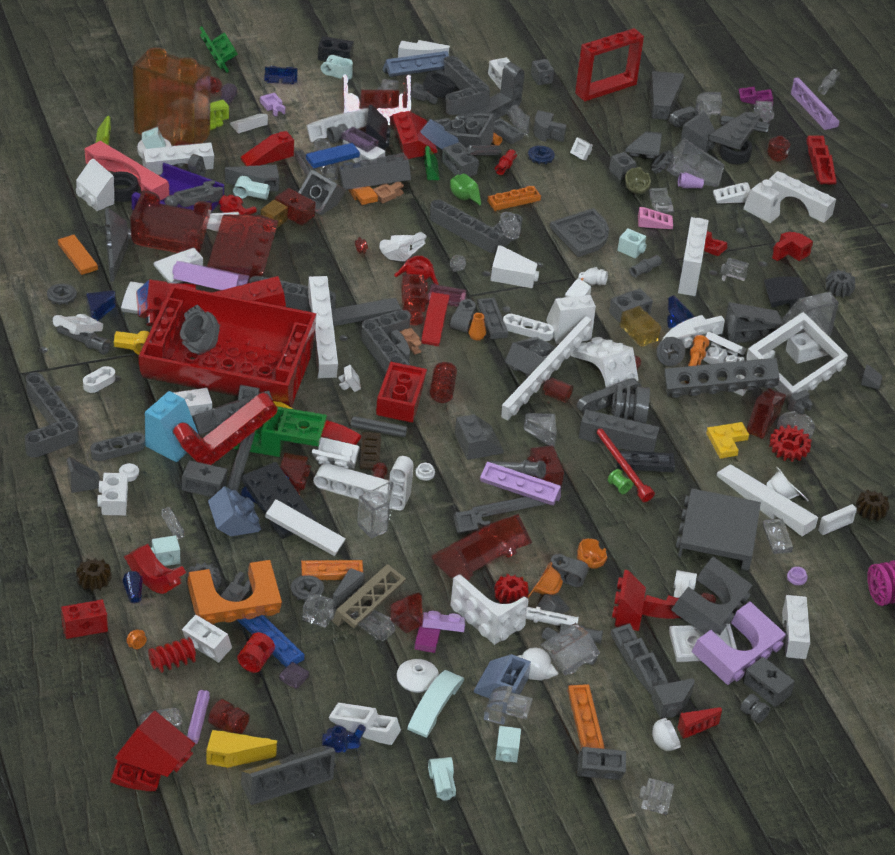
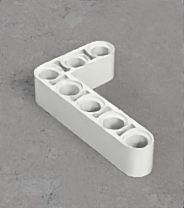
(355, 484)

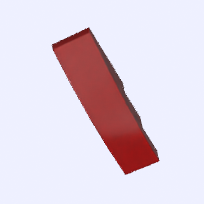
(821, 160)

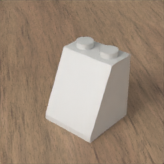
(567, 314)

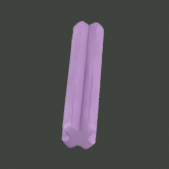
(198, 716)

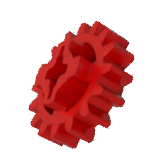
(790, 443)

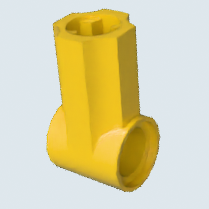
(130, 341)

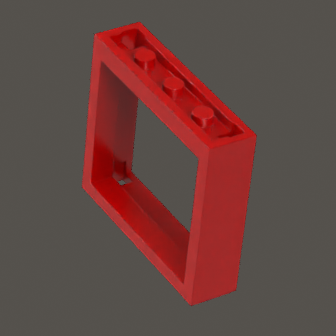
(588, 90)

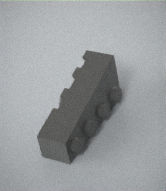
(375, 171)

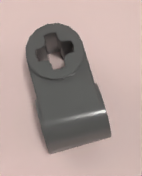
(463, 316)
(571, 570)

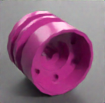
(882, 582)

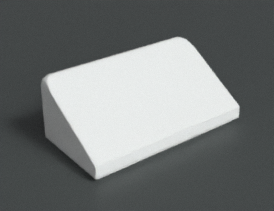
(250, 123)

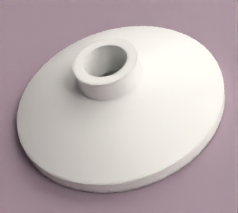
(416, 675)

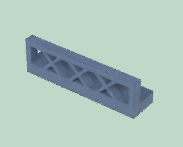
(415, 63)

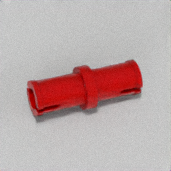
(505, 162)

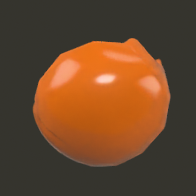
(591, 553)

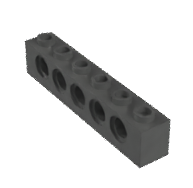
(728, 370)

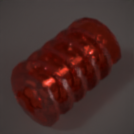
(443, 382)

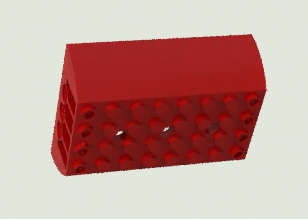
(250, 338)

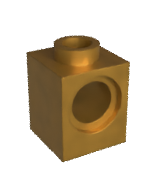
(276, 211)

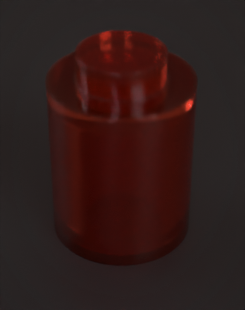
(558, 389)

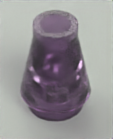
(228, 93)

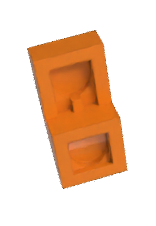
(364, 195)

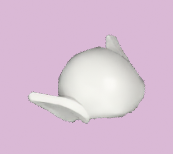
(540, 664)

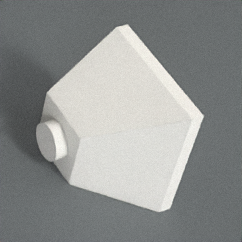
(166, 265)

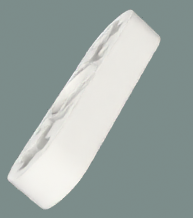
(517, 325)

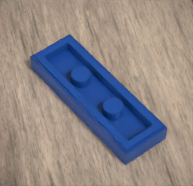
(332, 155)

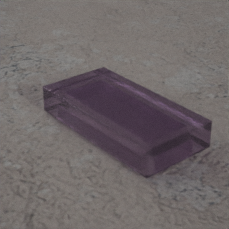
(360, 139)

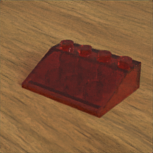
(243, 244)

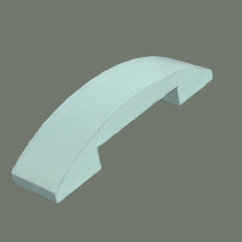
(433, 702)

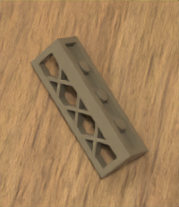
(366, 593)

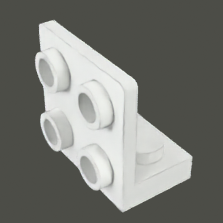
(336, 453)

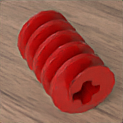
(172, 654)

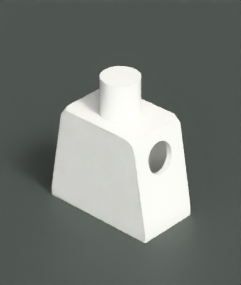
(764, 201)

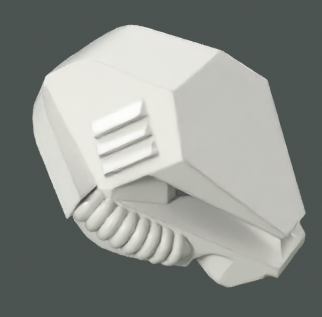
(399, 246)

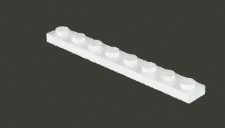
(546, 368)

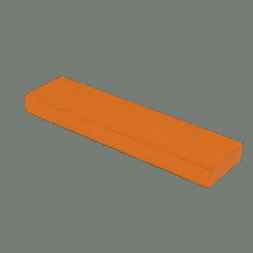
(585, 716)

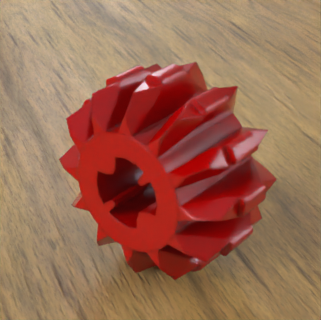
(510, 589)

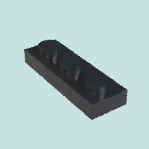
(649, 461)

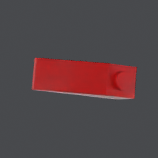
(272, 149)

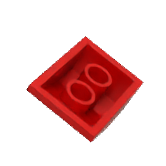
(401, 392)

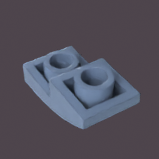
(438, 135)

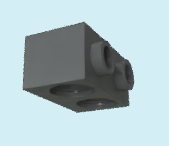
(459, 161)
(628, 301)
(601, 763)

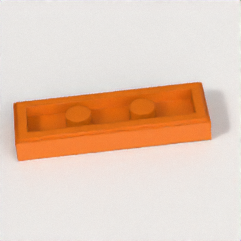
(77, 254)
(330, 568)

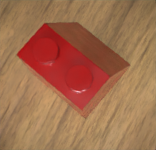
(157, 747)

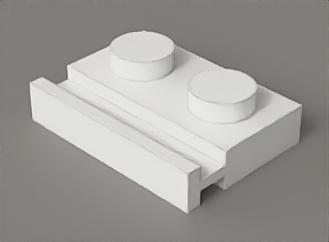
(718, 341)

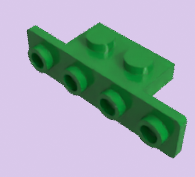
(222, 48)

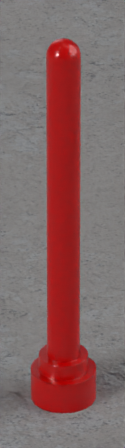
(645, 492)

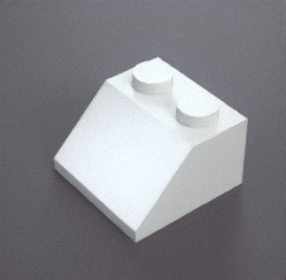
(96, 186)

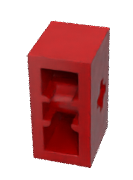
(84, 619)

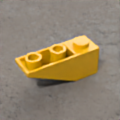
(234, 749)

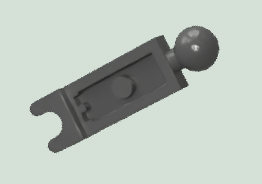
(191, 196)

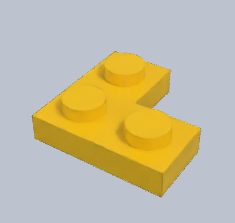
(724, 436)

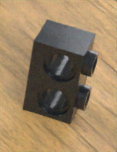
(337, 47)

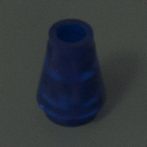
(133, 585)

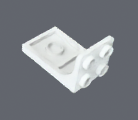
(612, 358)
(490, 618)

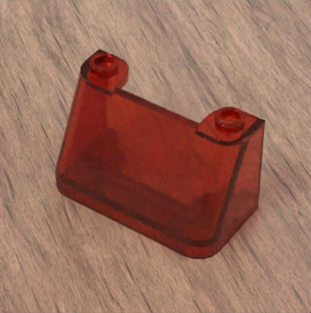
(168, 226)

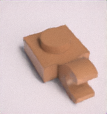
(387, 193)
(412, 339)

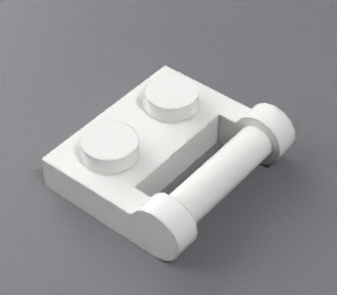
(78, 323)

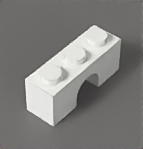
(797, 623)

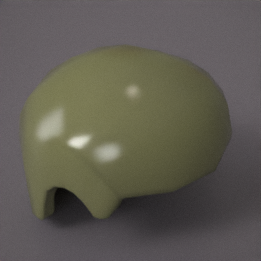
(637, 180)

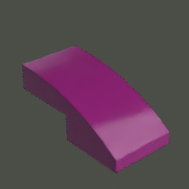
(749, 95)
(427, 639)

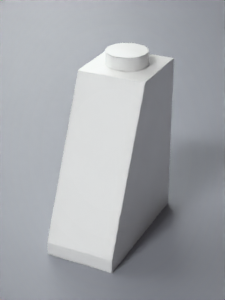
(513, 269)

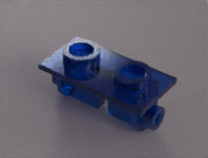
(288, 74)

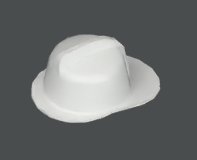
(782, 486)

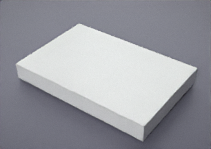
(685, 638)

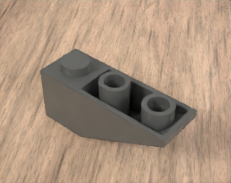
(262, 174)

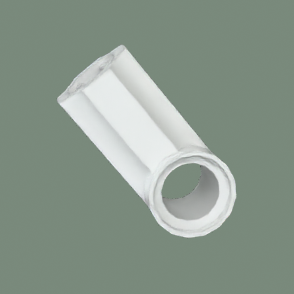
(683, 581)

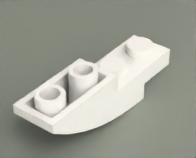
(695, 326)

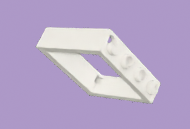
(786, 331)

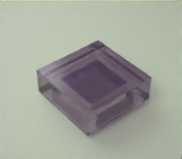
(294, 675)

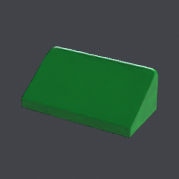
(431, 165)

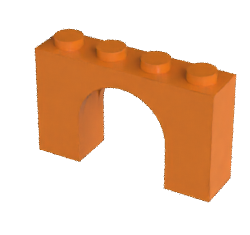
(215, 609)

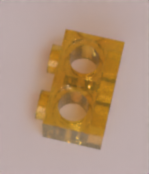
(640, 326)

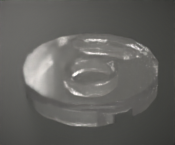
(795, 419)

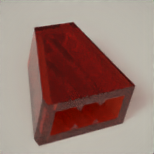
(765, 412)

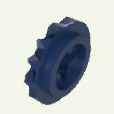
(541, 154)

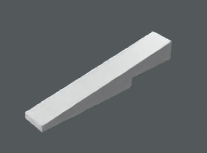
(772, 503)

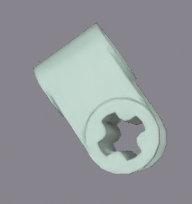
(339, 67)

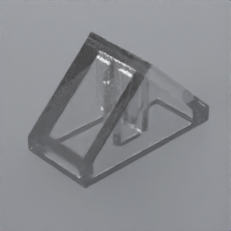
(541, 426)

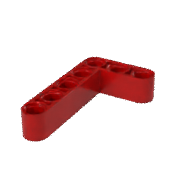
(229, 433)

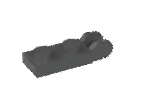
(235, 591)

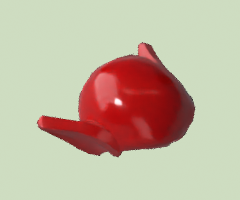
(420, 266)

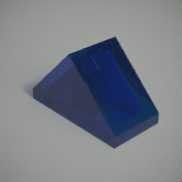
(100, 303)

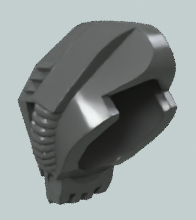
(199, 330)

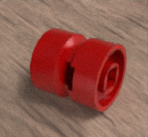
(256, 652)

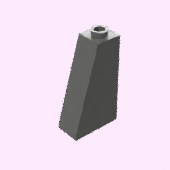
(664, 93)

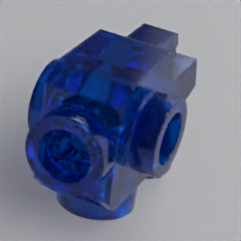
(342, 740)

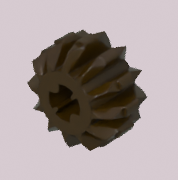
(872, 505)
(93, 574)

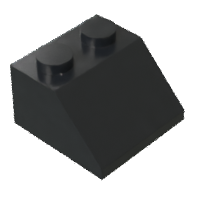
(378, 127)

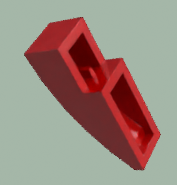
(435, 319)

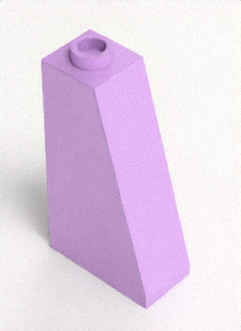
(207, 276)

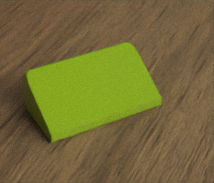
(104, 130)

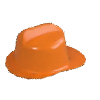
(549, 582)

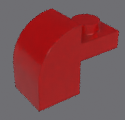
(792, 244)

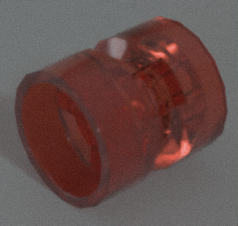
(228, 718)

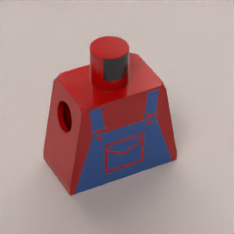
(150, 300)

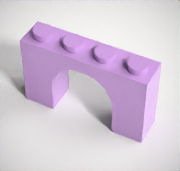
(732, 663)

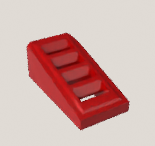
(698, 721)

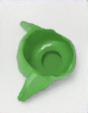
(465, 188)

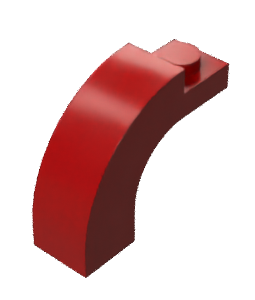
(154, 574)

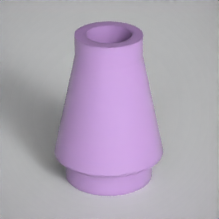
(688, 180)

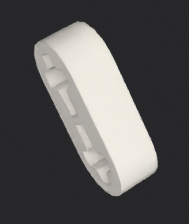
(99, 379)

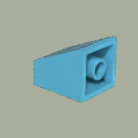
(160, 423)

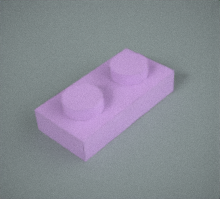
(449, 622)

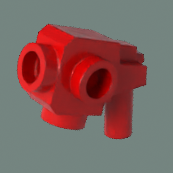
(234, 204)

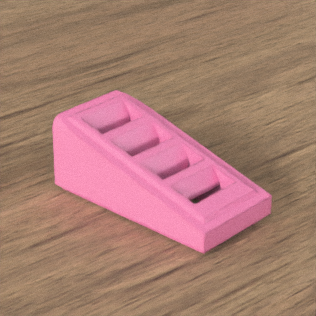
(654, 219)

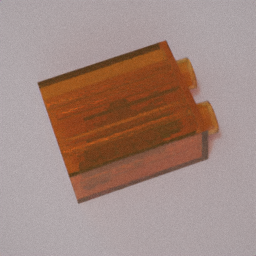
(172, 96)

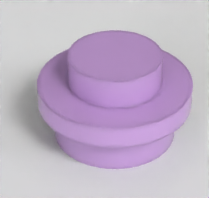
(797, 576)

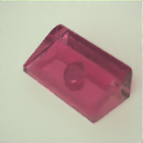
(456, 294)

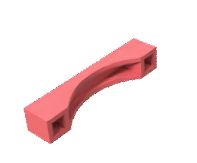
(115, 161)

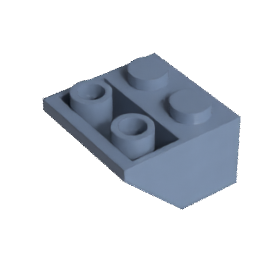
(233, 513)
(504, 671)

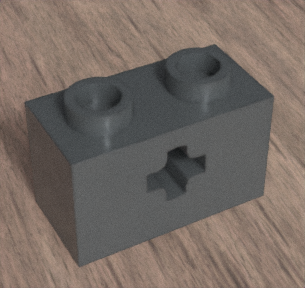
(203, 478)
(769, 681)

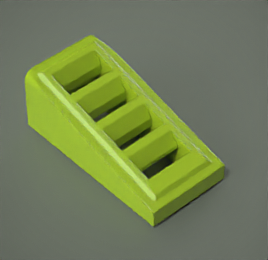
(221, 110)

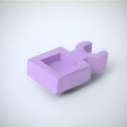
(273, 103)

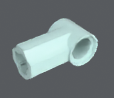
(246, 187)
(442, 774)

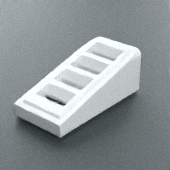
(732, 194)

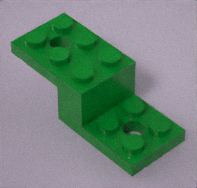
(287, 427)

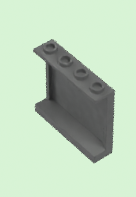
(719, 525)

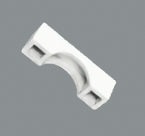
(155, 157)
(818, 203)

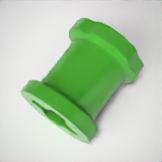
(620, 481)

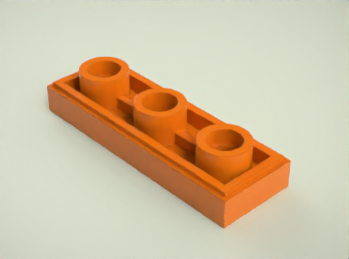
(514, 198)

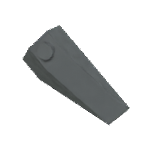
(116, 240)

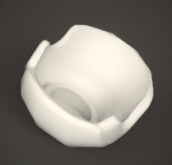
(665, 735)

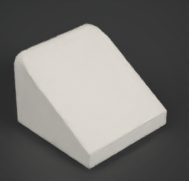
(578, 289)

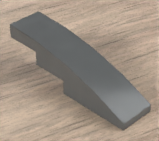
(214, 417)
(638, 658)

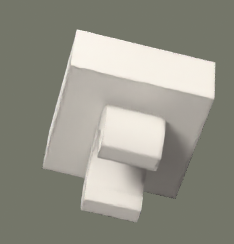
(581, 148)
(350, 379)

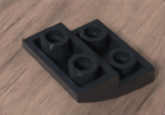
(784, 290)

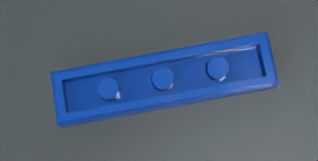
(284, 650)

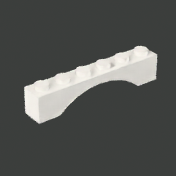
(324, 332)

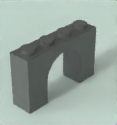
(707, 615)

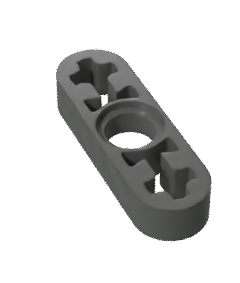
(103, 446)

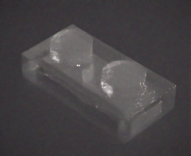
(777, 536)

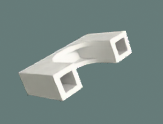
(693, 256)

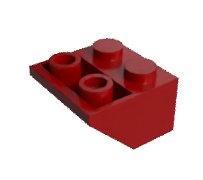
(629, 601)

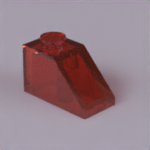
(407, 612)

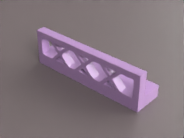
(813, 105)
(521, 483)

